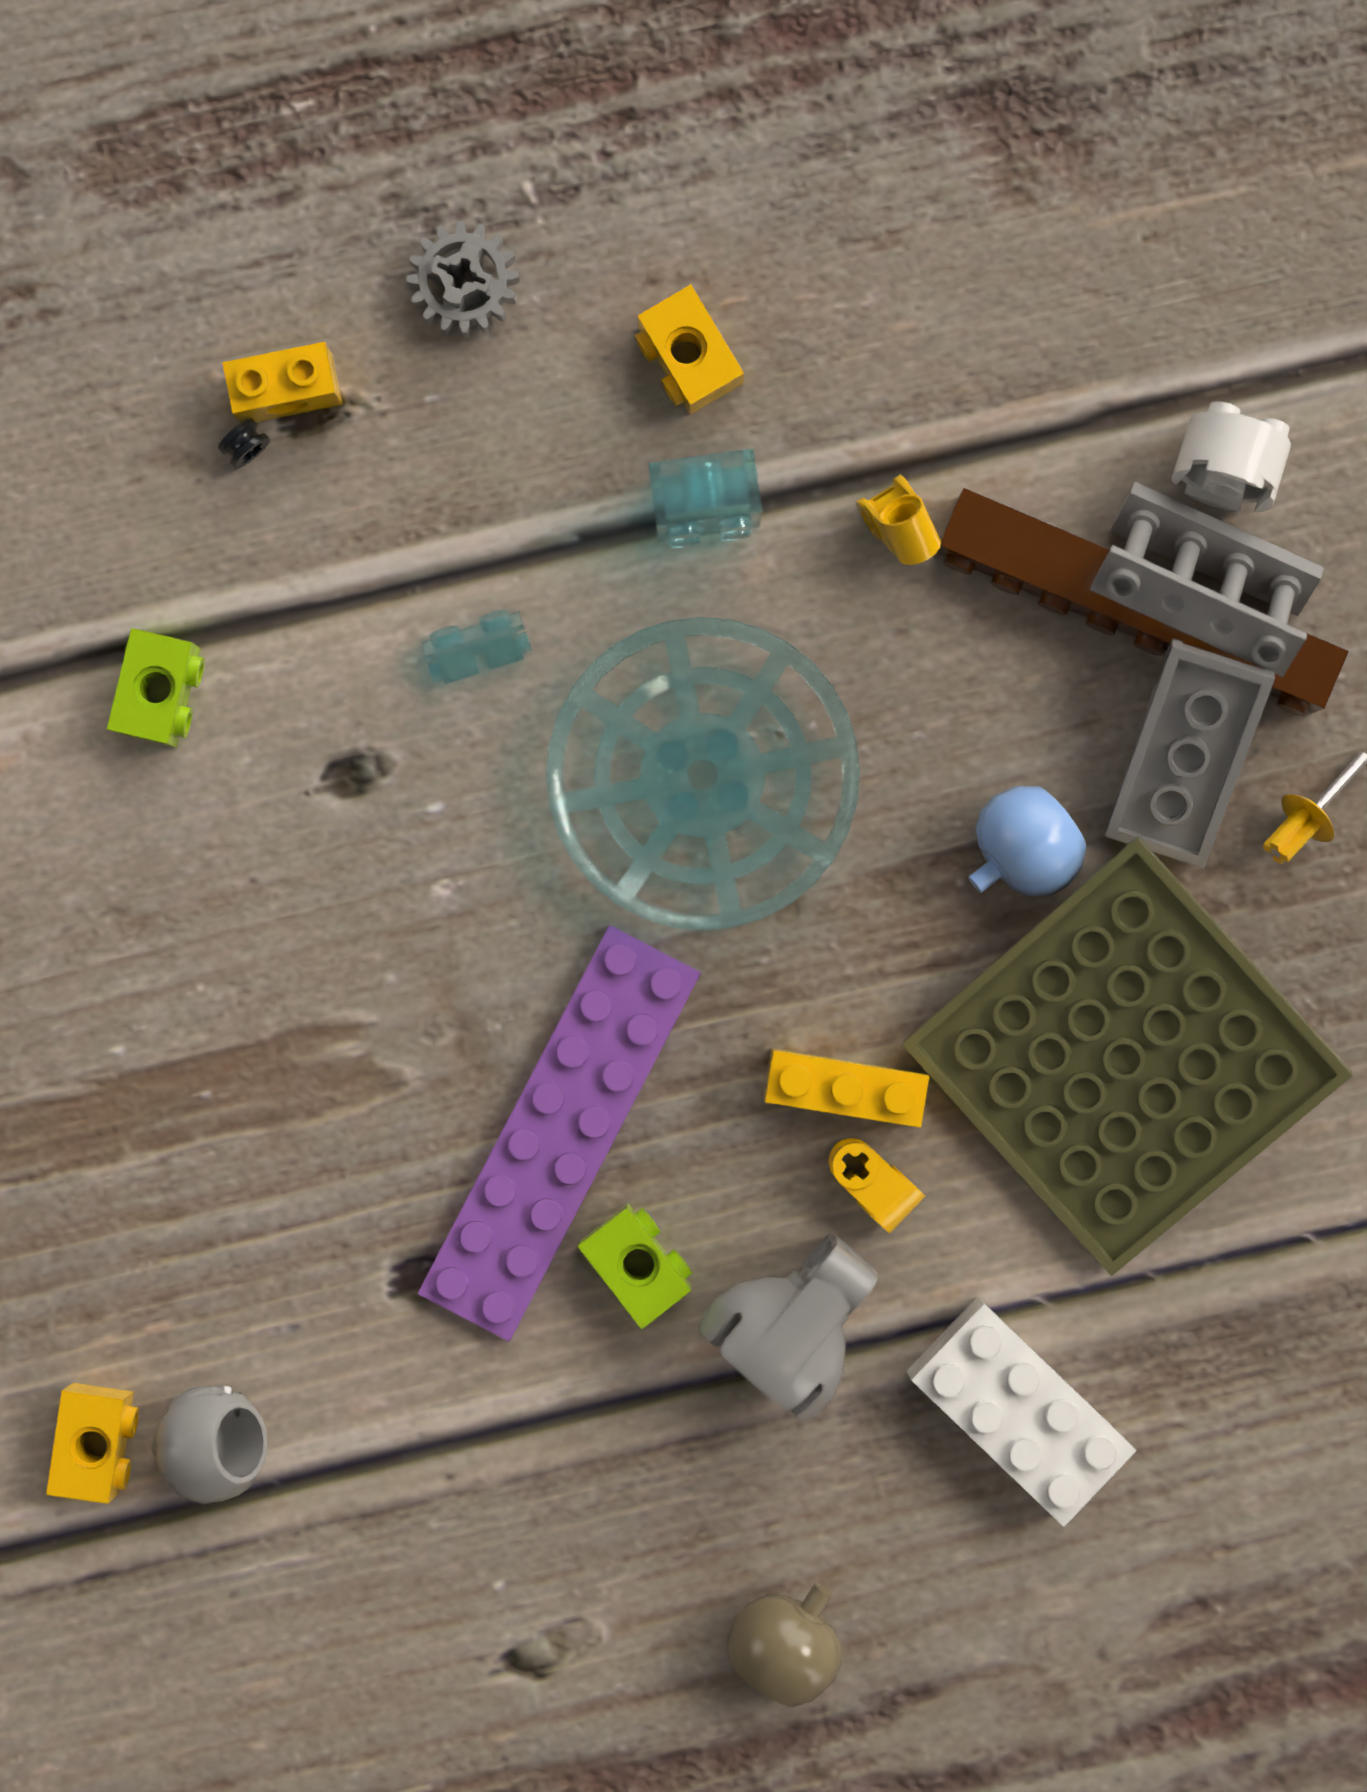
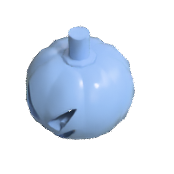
(1028, 843)

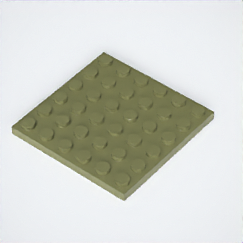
(1126, 1057)

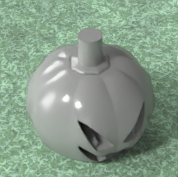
(210, 1444)

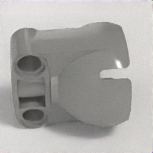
(790, 1328)

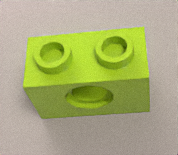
(145, 659)
(644, 1295)

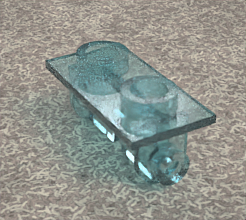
(493, 636)

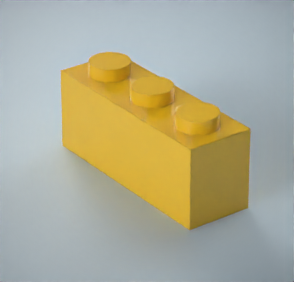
(846, 1088)

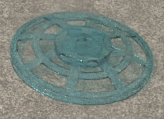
(709, 739)

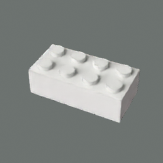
(1020, 1411)

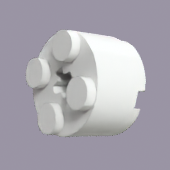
(1232, 458)

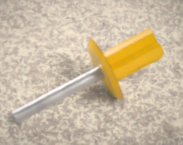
(1307, 818)

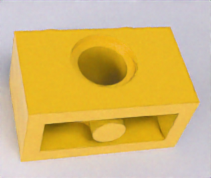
(686, 320)
(282, 383)
(75, 1470)

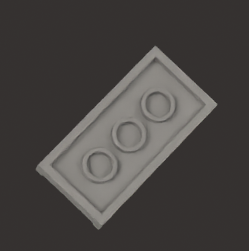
(1189, 752)

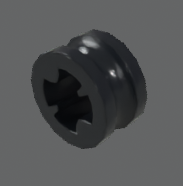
(243, 443)

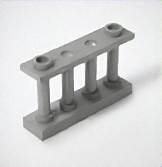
(1220, 552)

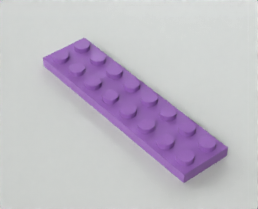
(559, 1133)

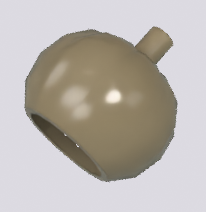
(786, 1647)

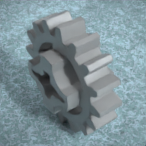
(469, 258)

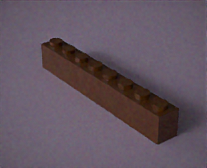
(1060, 570)

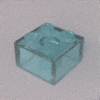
(705, 497)

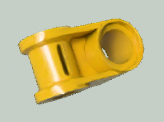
(901, 522)
(879, 1187)

